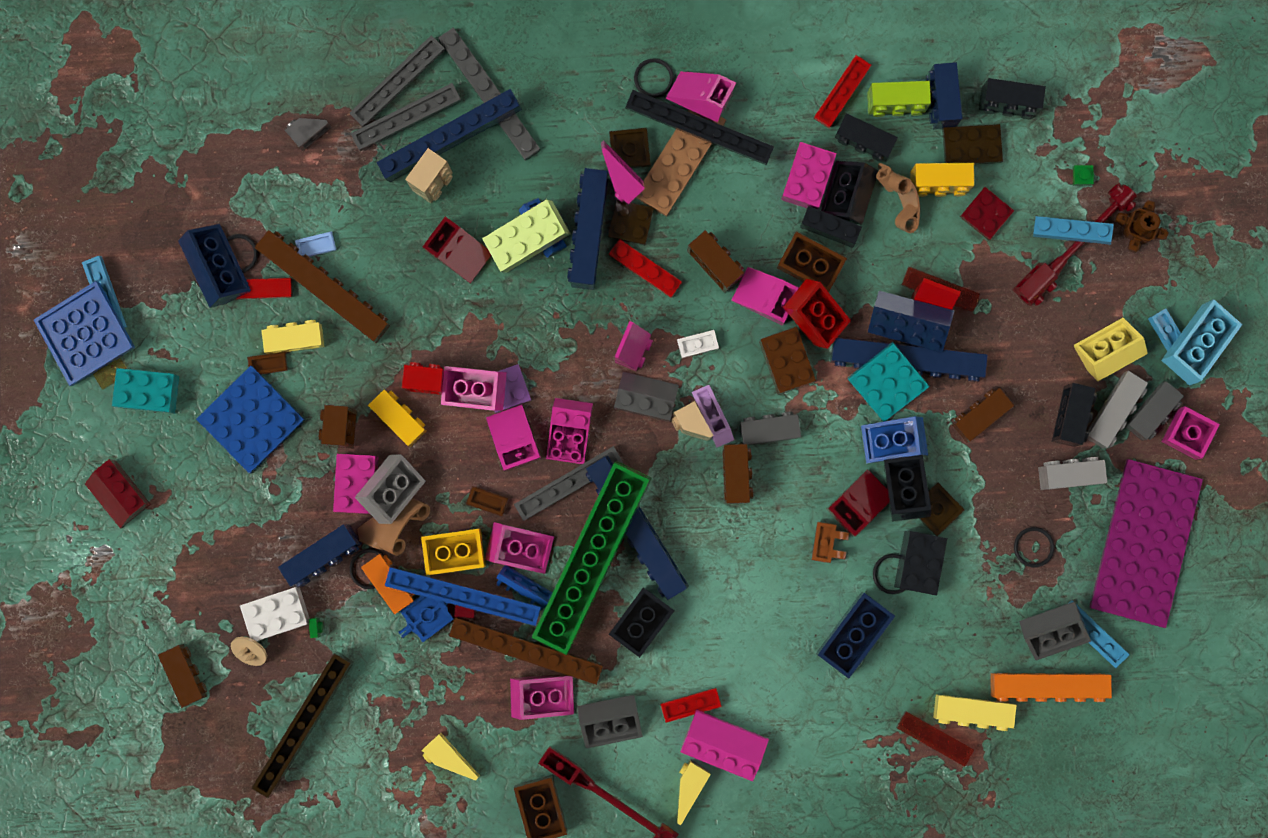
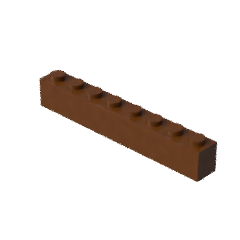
(322, 286)
(525, 650)

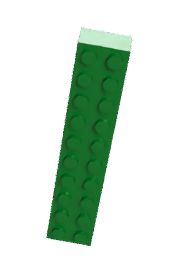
(591, 557)

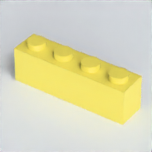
(974, 711)

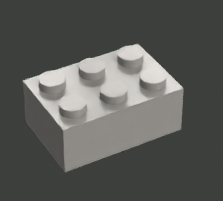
(1072, 473)
(390, 489)

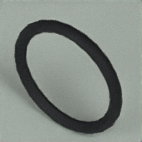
(657, 61)
(253, 245)
(1051, 547)
(352, 567)
(875, 574)

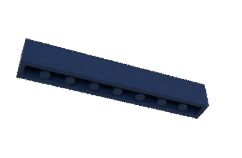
(450, 134)
(924, 360)
(645, 540)

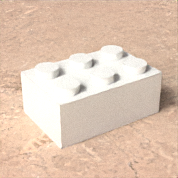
(275, 614)

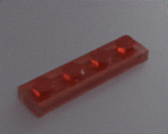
(966, 300)
(935, 738)

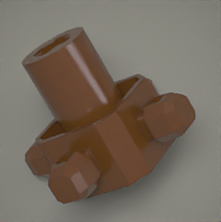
(1141, 226)

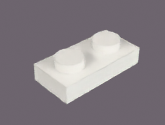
(697, 344)

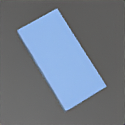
(316, 244)

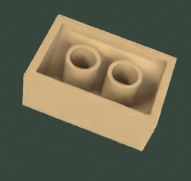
(691, 422)

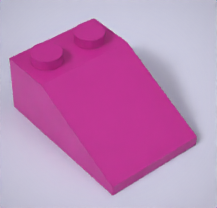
(624, 180)
(633, 346)
(519, 548)
(541, 697)

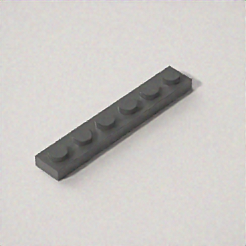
(397, 81)
(406, 117)
(560, 487)

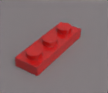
(688, 705)

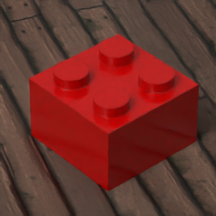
(423, 379)

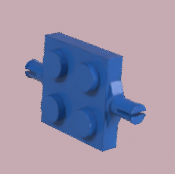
(425, 617)

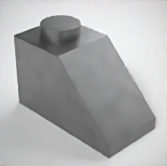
(306, 131)

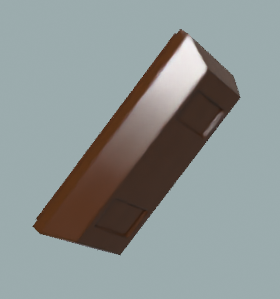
(269, 363)
(487, 501)

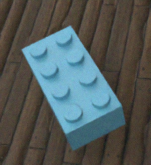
(1201, 342)

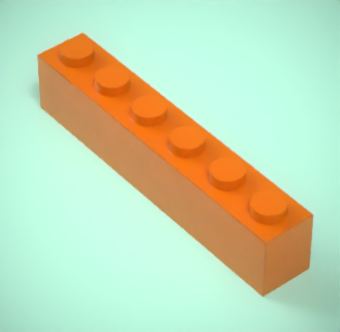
(1051, 686)

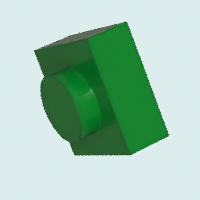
(1083, 175)
(315, 627)

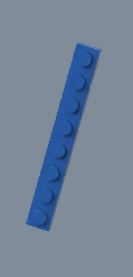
(462, 596)

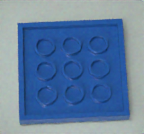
(84, 333)
(250, 419)

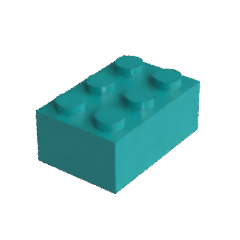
(145, 390)

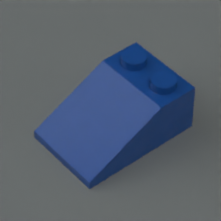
(894, 439)

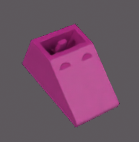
(702, 93)
(764, 295)
(569, 431)
(513, 438)

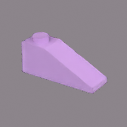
(713, 415)

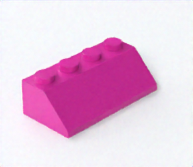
(724, 745)

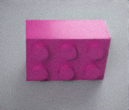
(808, 176)
(473, 388)
(350, 478)

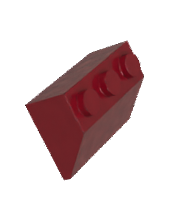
(117, 492)

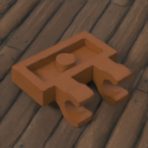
(824, 543)

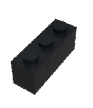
(865, 138)
(830, 227)

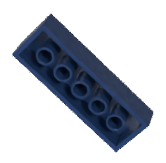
(589, 228)

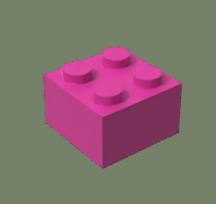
(1190, 433)

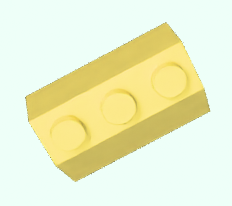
(1111, 349)

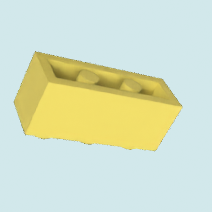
(292, 337)

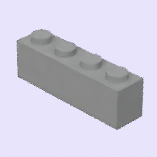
(1116, 409)

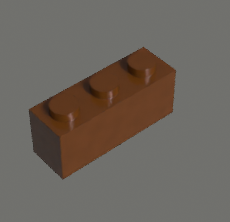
(982, 414)
(183, 675)

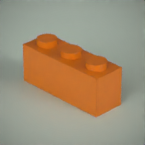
(377, 572)

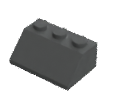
(646, 396)
(1054, 631)
(609, 721)

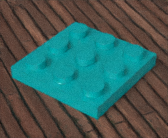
(888, 382)

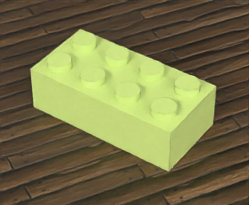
(526, 236)

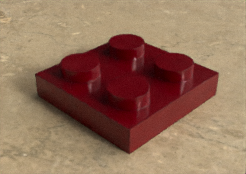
(987, 213)

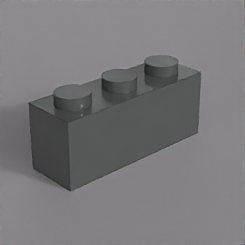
(1154, 411)
(770, 429)

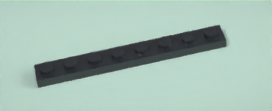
(699, 127)

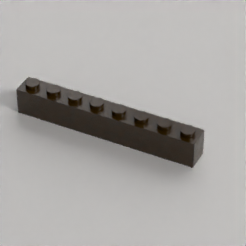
(302, 725)

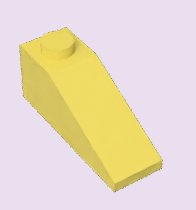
(445, 755)
(691, 784)

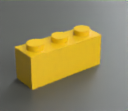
(398, 417)

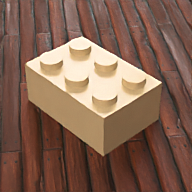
(429, 176)

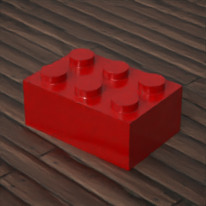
(817, 313)

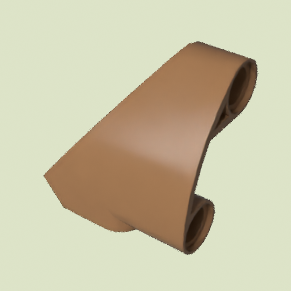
(909, 217)
(386, 535)

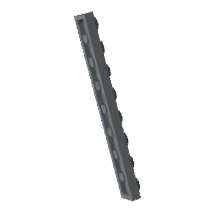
(486, 91)

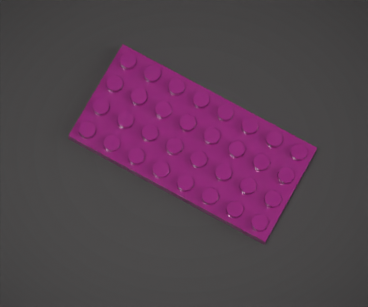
(1146, 543)

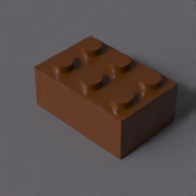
(715, 261)
(811, 261)
(787, 360)
(338, 426)
(737, 474)
(540, 808)

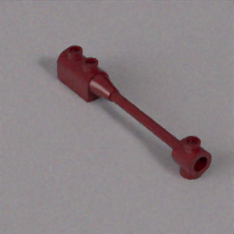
(1043, 276)
(573, 773)

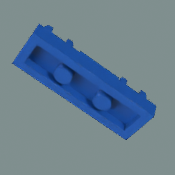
(524, 586)

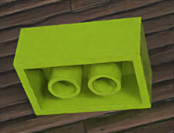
(898, 98)

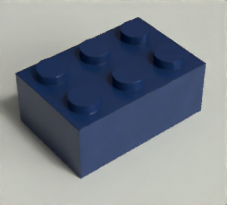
(944, 95)

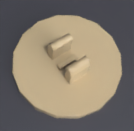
(248, 651)

